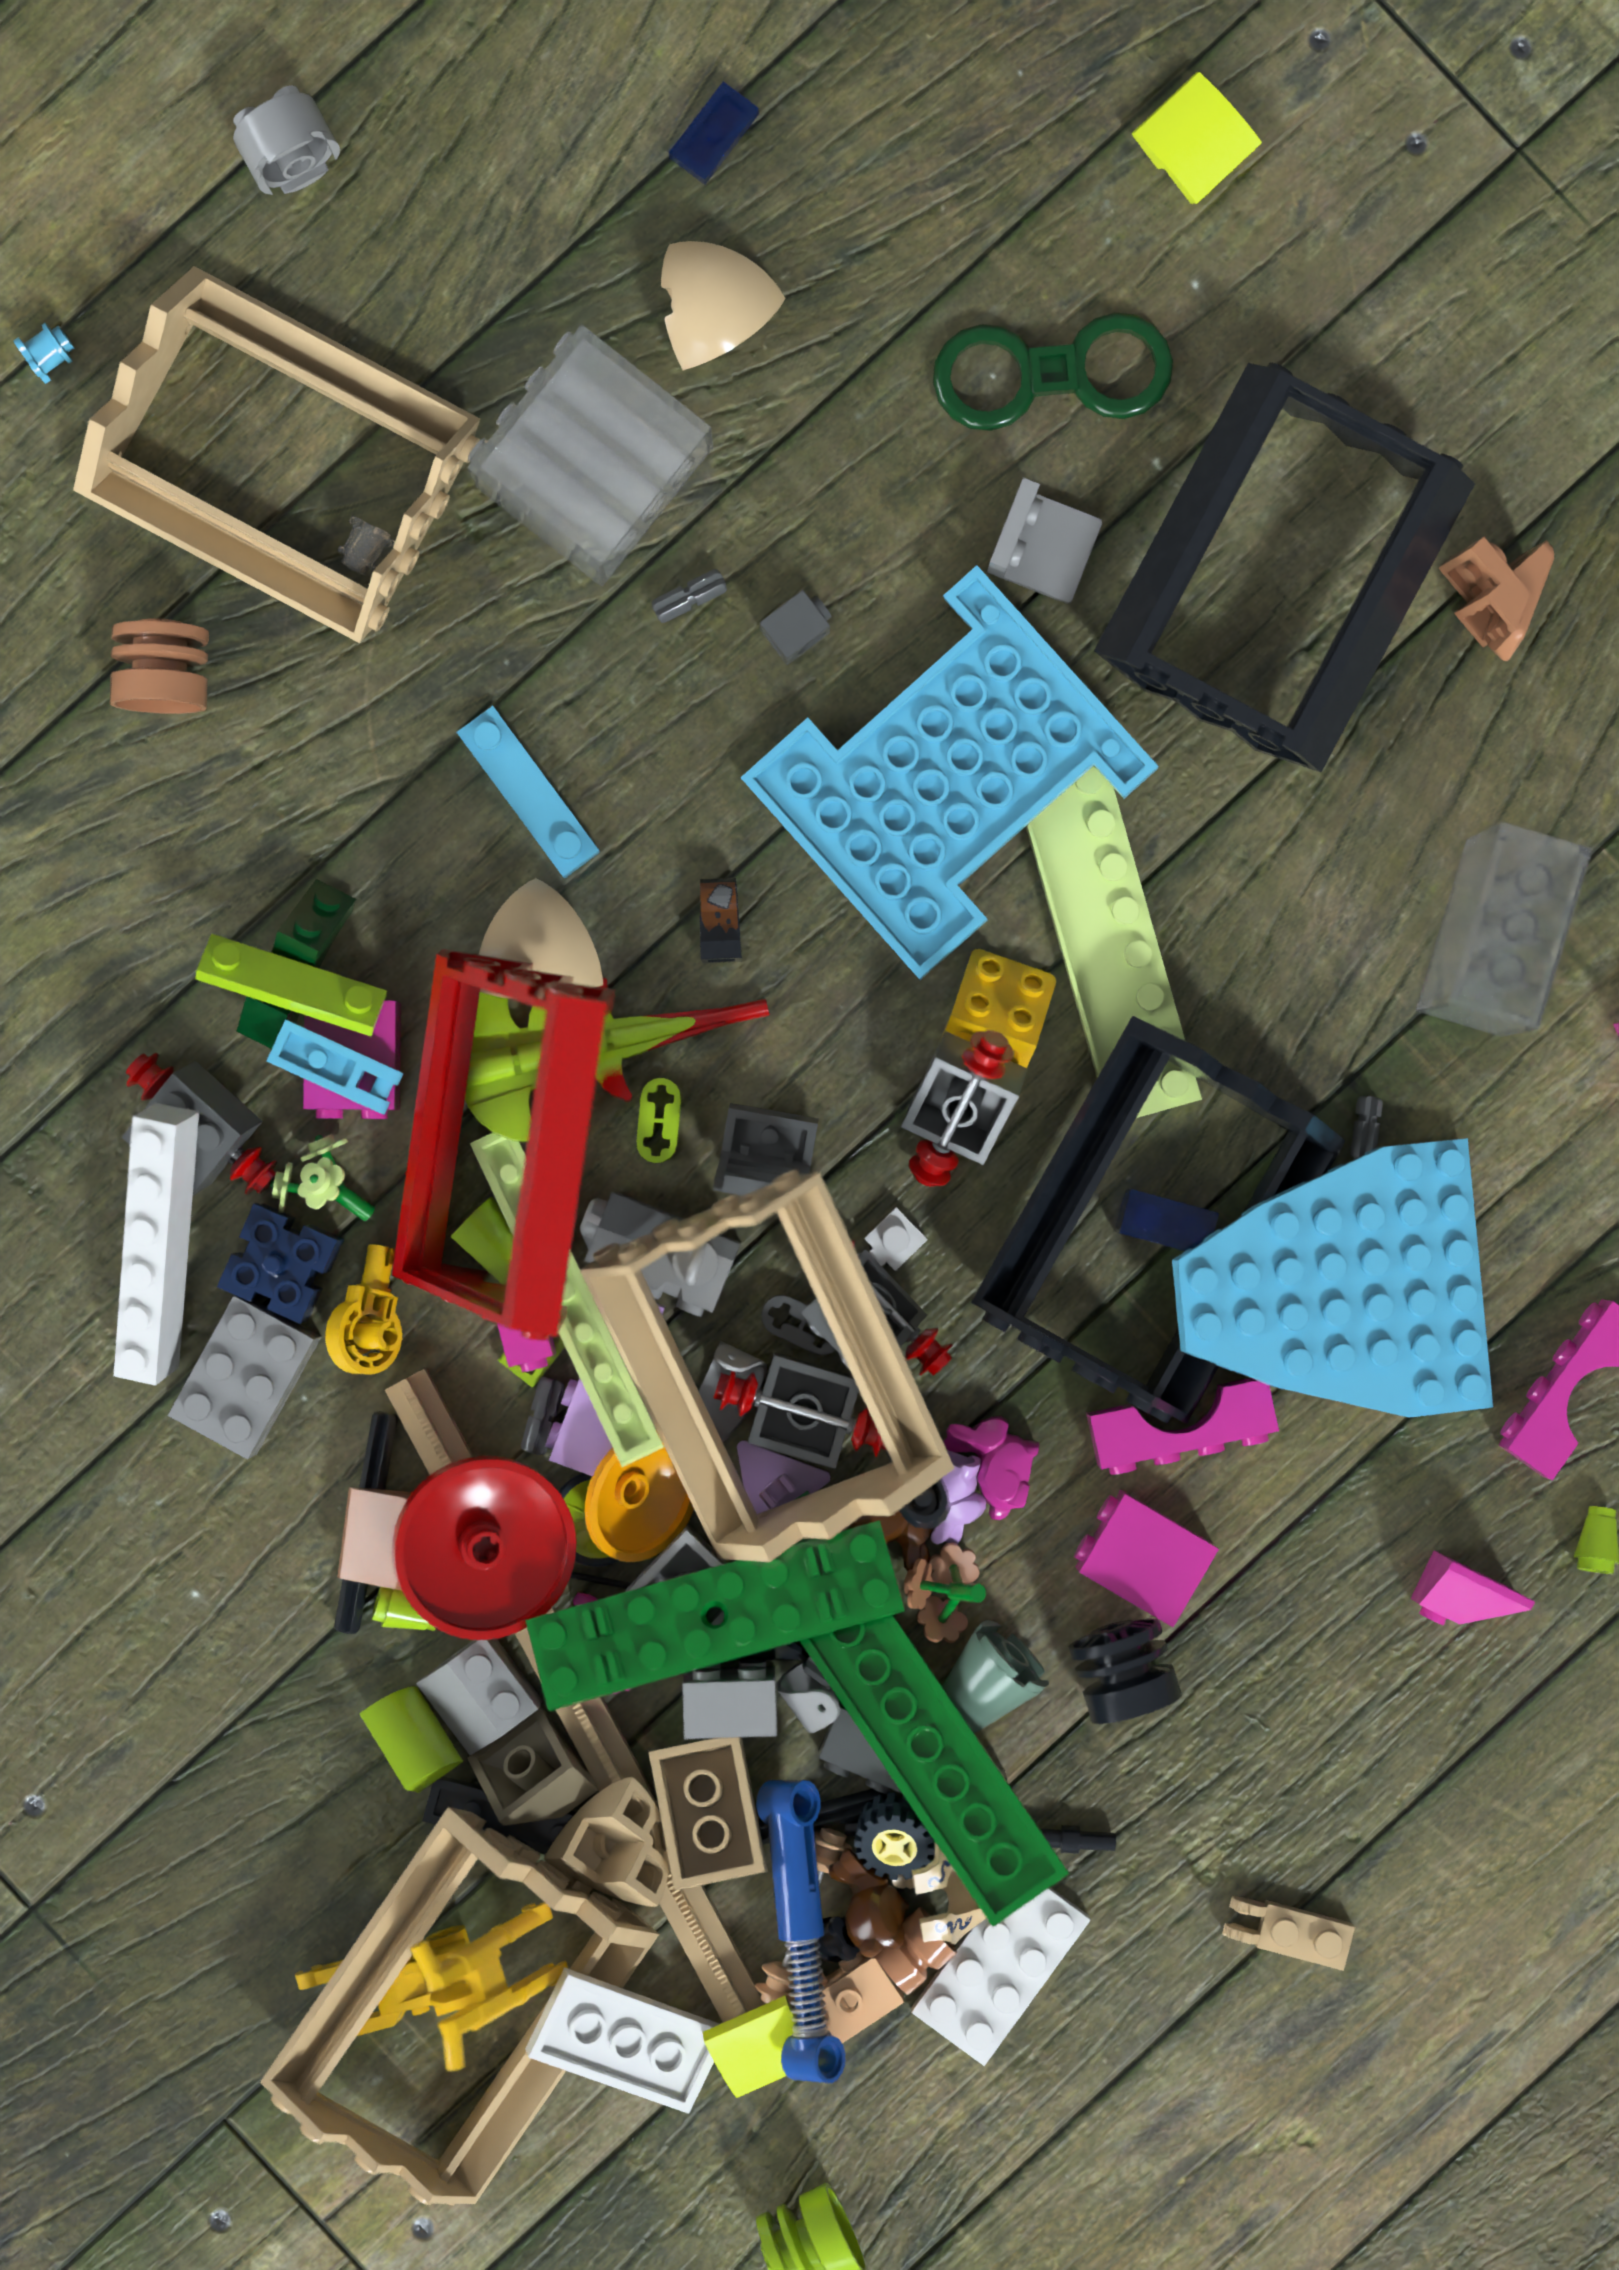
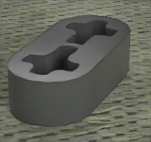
(790, 1332)

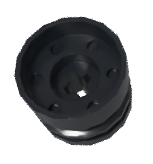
(1122, 1661)

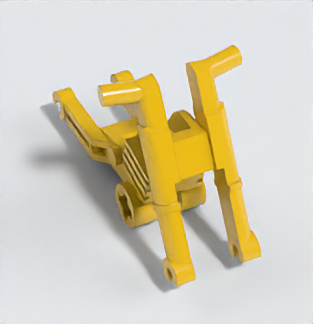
(455, 1976)

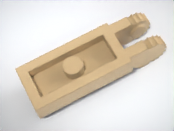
(1293, 1932)

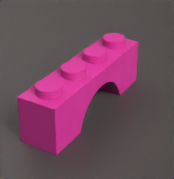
(1239, 1412)
(1542, 1431)

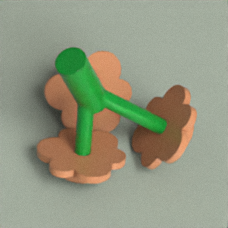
(947, 1574)

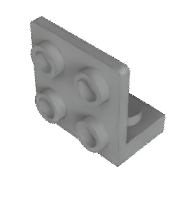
(1044, 544)

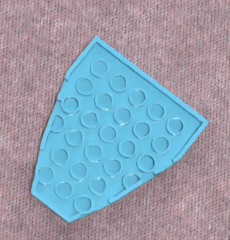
(1350, 1286)

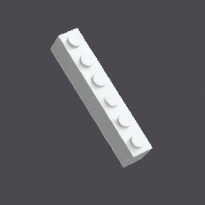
(156, 1243)

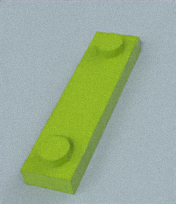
(290, 984)

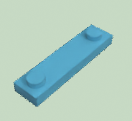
(528, 792)

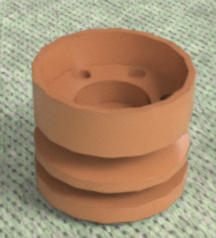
(159, 661)

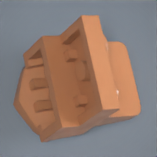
(1497, 594)

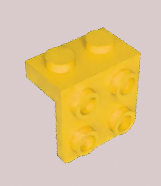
(1002, 998)

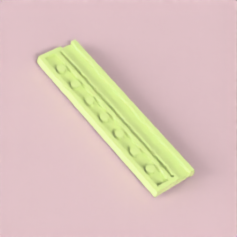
(1106, 928)

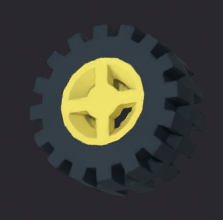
(892, 1838)

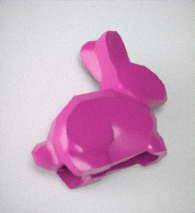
(1003, 1465)

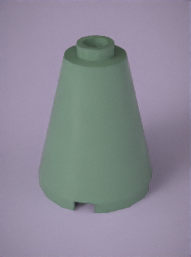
(993, 1676)

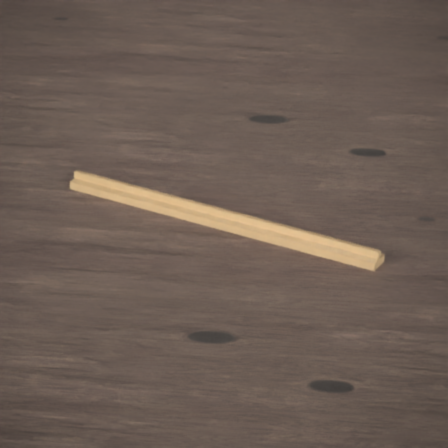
(596, 1735)

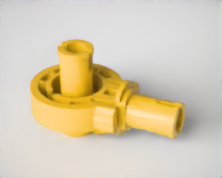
(366, 1319)

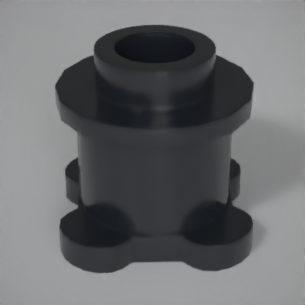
(836, 1943)

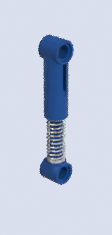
(789, 1812)

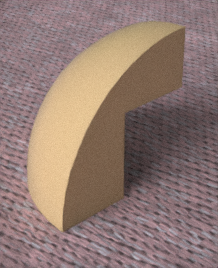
(715, 300)
(542, 930)
(615, 1845)

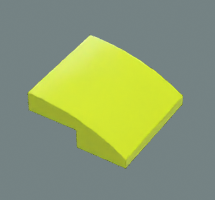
(1196, 137)
(751, 2046)

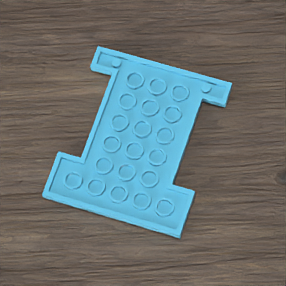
(945, 775)

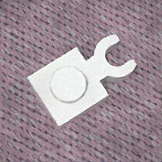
(894, 1240)

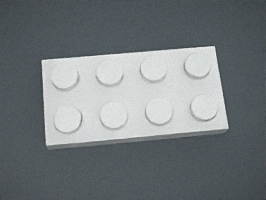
(999, 1973)
(623, 2040)

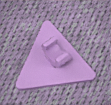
(775, 1478)

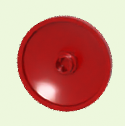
(483, 1547)

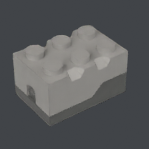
(628, 1219)

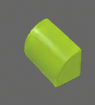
(487, 1239)
(411, 1738)

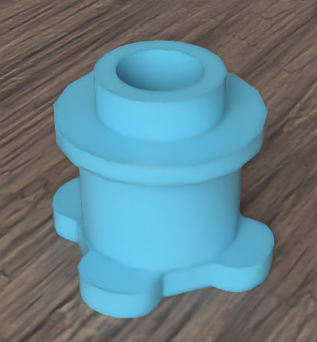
(46, 350)

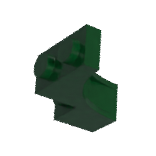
(303, 938)

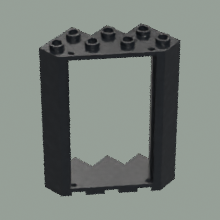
(1374, 612)
(1076, 1173)

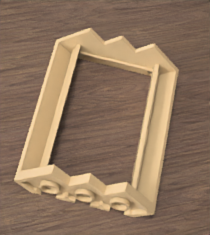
(317, 363)
(860, 1332)
(376, 1961)

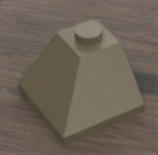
(532, 1772)

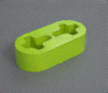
(670, 1121)

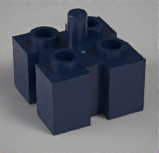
(280, 1263)

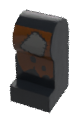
(719, 921)

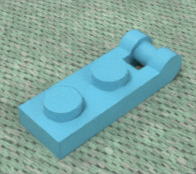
(332, 1066)

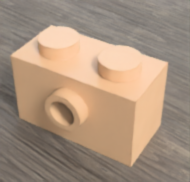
(858, 1996)

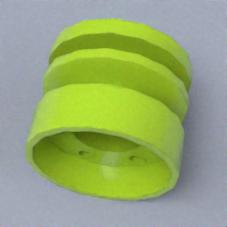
(816, 2241)

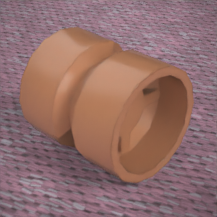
(910, 1962)

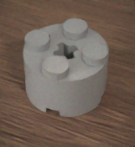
(285, 141)

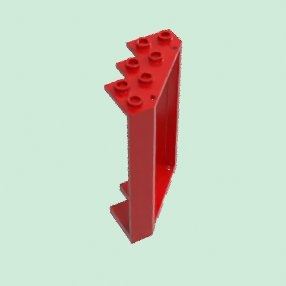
(553, 1151)

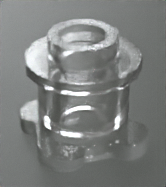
(364, 546)

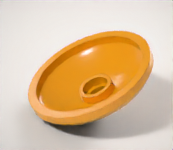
(636, 1507)

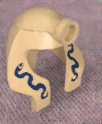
(962, 1909)

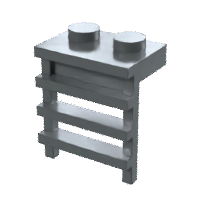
(761, 1147)

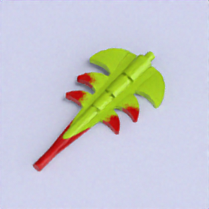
(508, 1057)

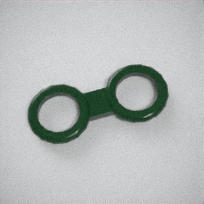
(1052, 371)

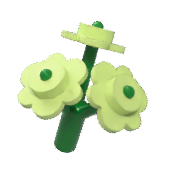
(320, 1181)

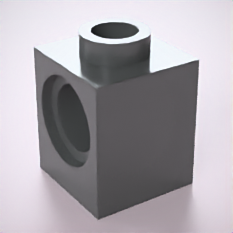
(796, 626)

